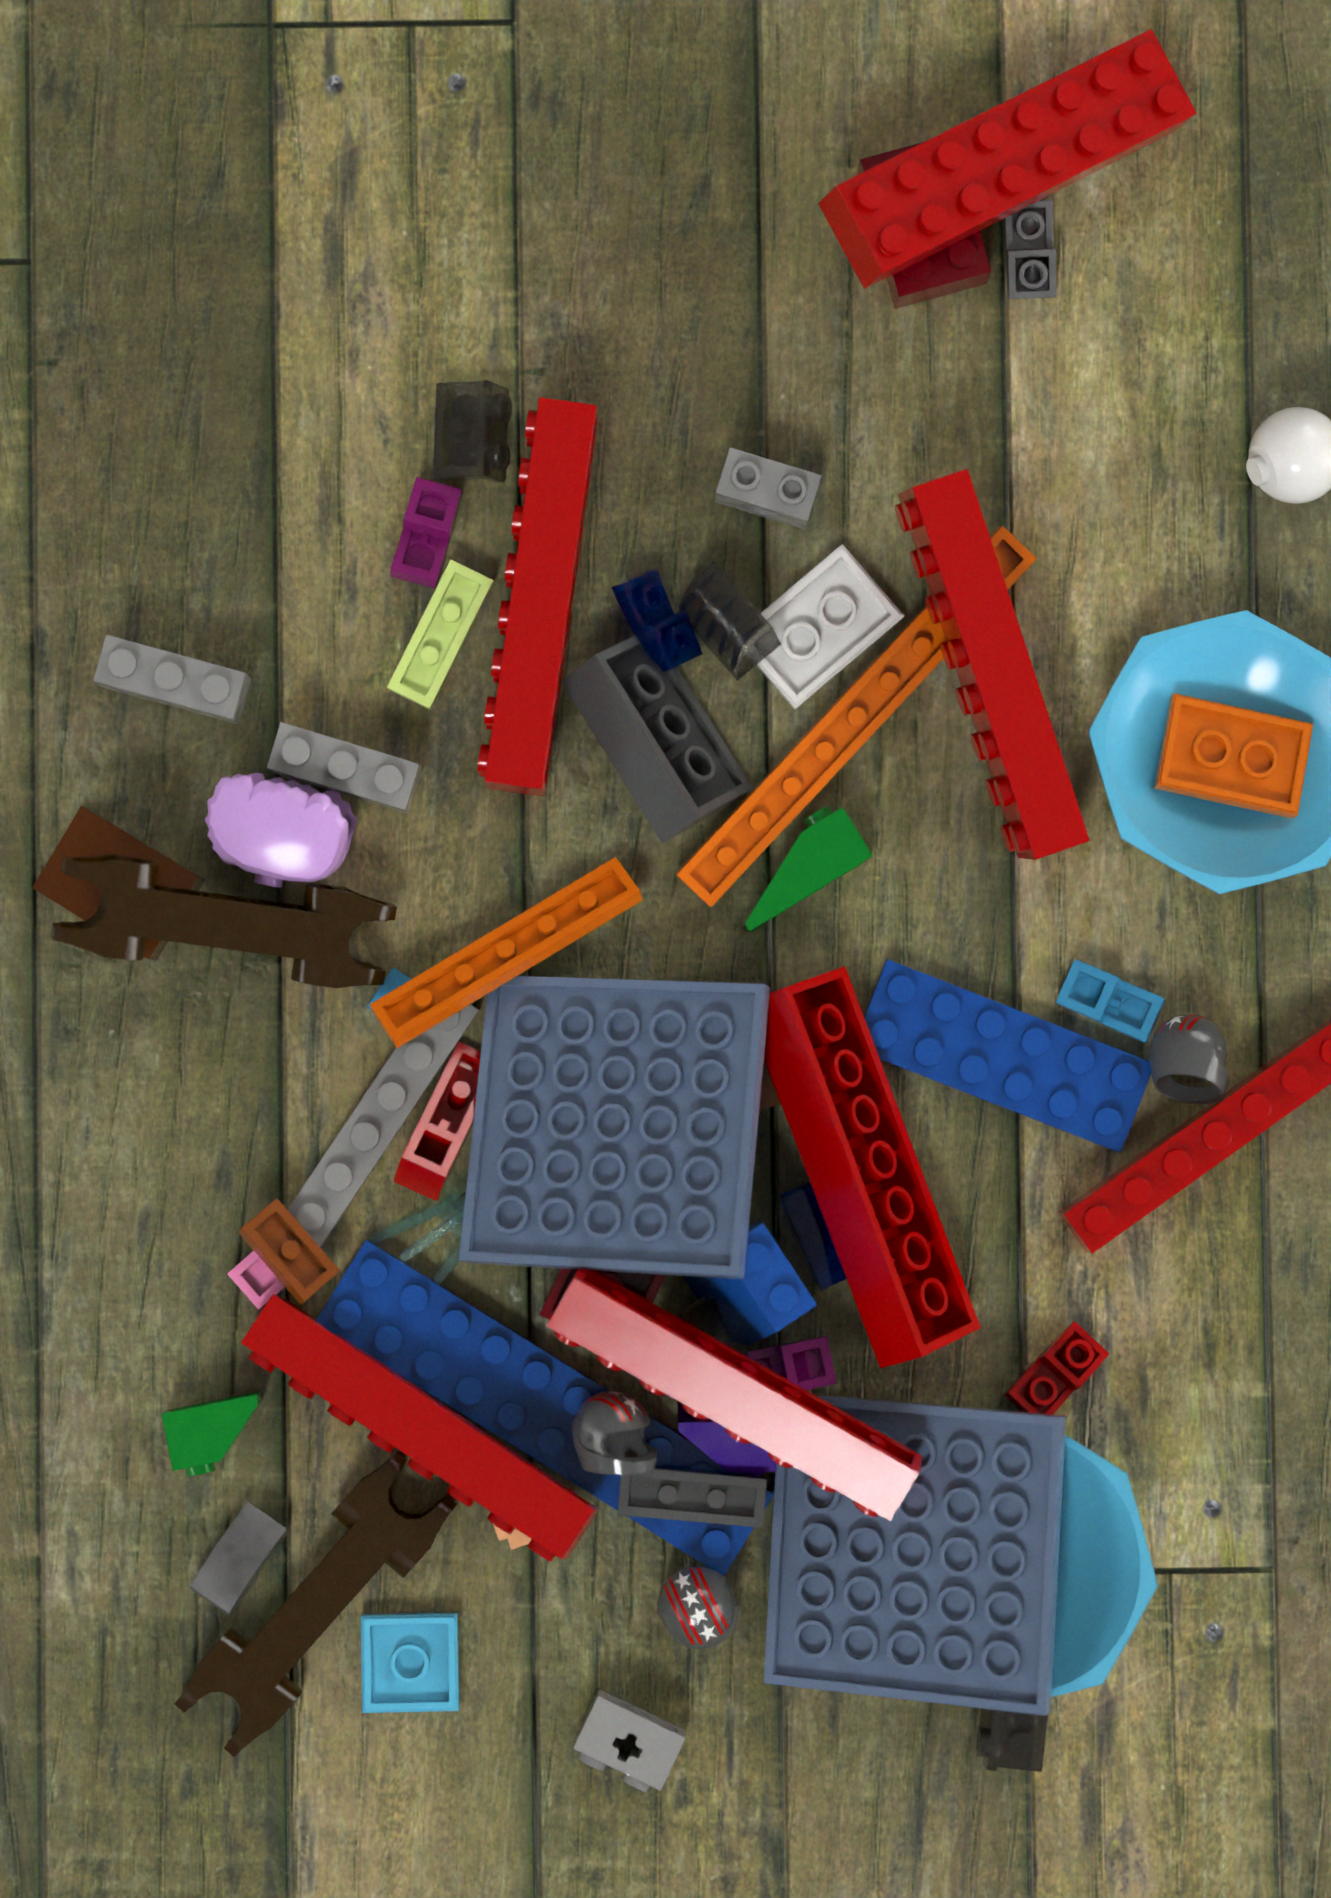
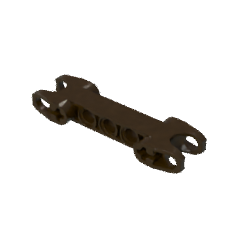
(139, 909)
(258, 1669)

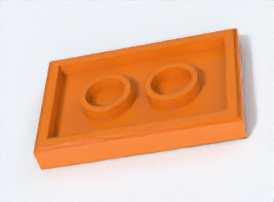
(1233, 756)

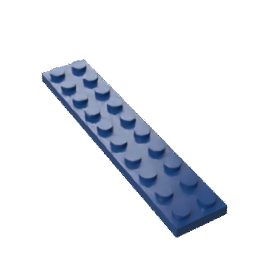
(503, 1384)

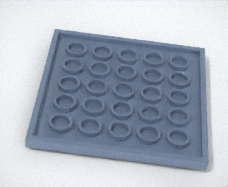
(616, 1125)
(946, 1594)

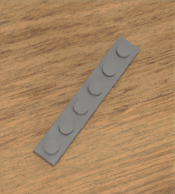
(375, 1125)

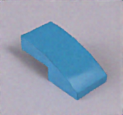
(1110, 1001)

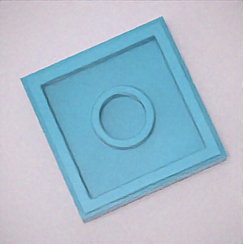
(410, 1662)

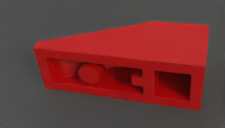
(442, 1126)

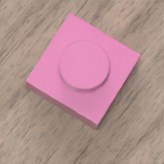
(256, 1280)

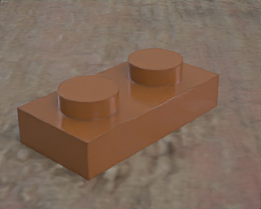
(289, 1251)

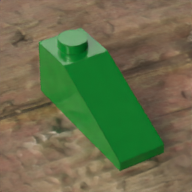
(816, 859)

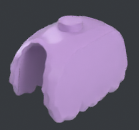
(279, 828)

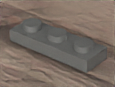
(694, 1496)

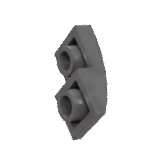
(1030, 252)
(238, 1558)

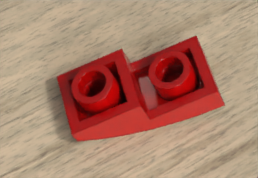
(1057, 1372)

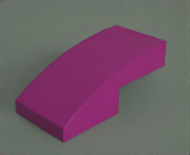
(426, 532)
(801, 1362)

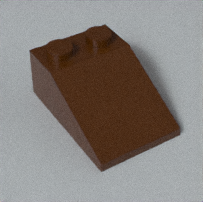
(96, 837)

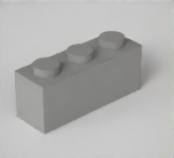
(172, 679)
(344, 768)

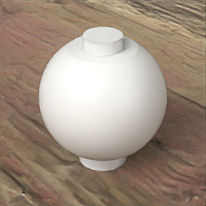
(1292, 455)

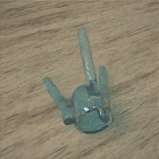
(451, 1220)

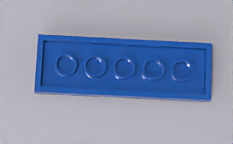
(1005, 1056)

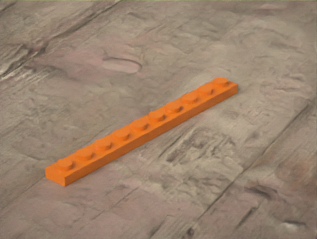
(829, 744)

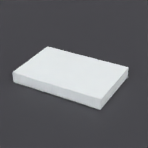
(825, 625)

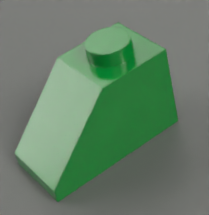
(207, 1431)

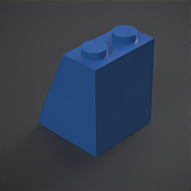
(764, 1299)

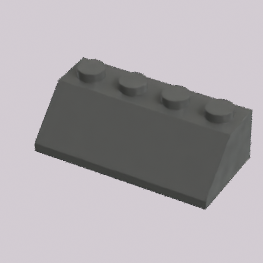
(656, 737)

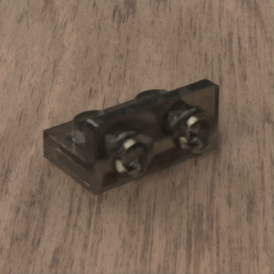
(471, 431)
(1012, 1741)

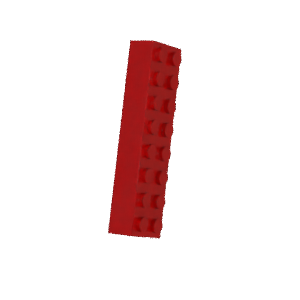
(1006, 158)
(541, 596)
(991, 666)
(864, 1170)

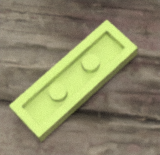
(440, 634)

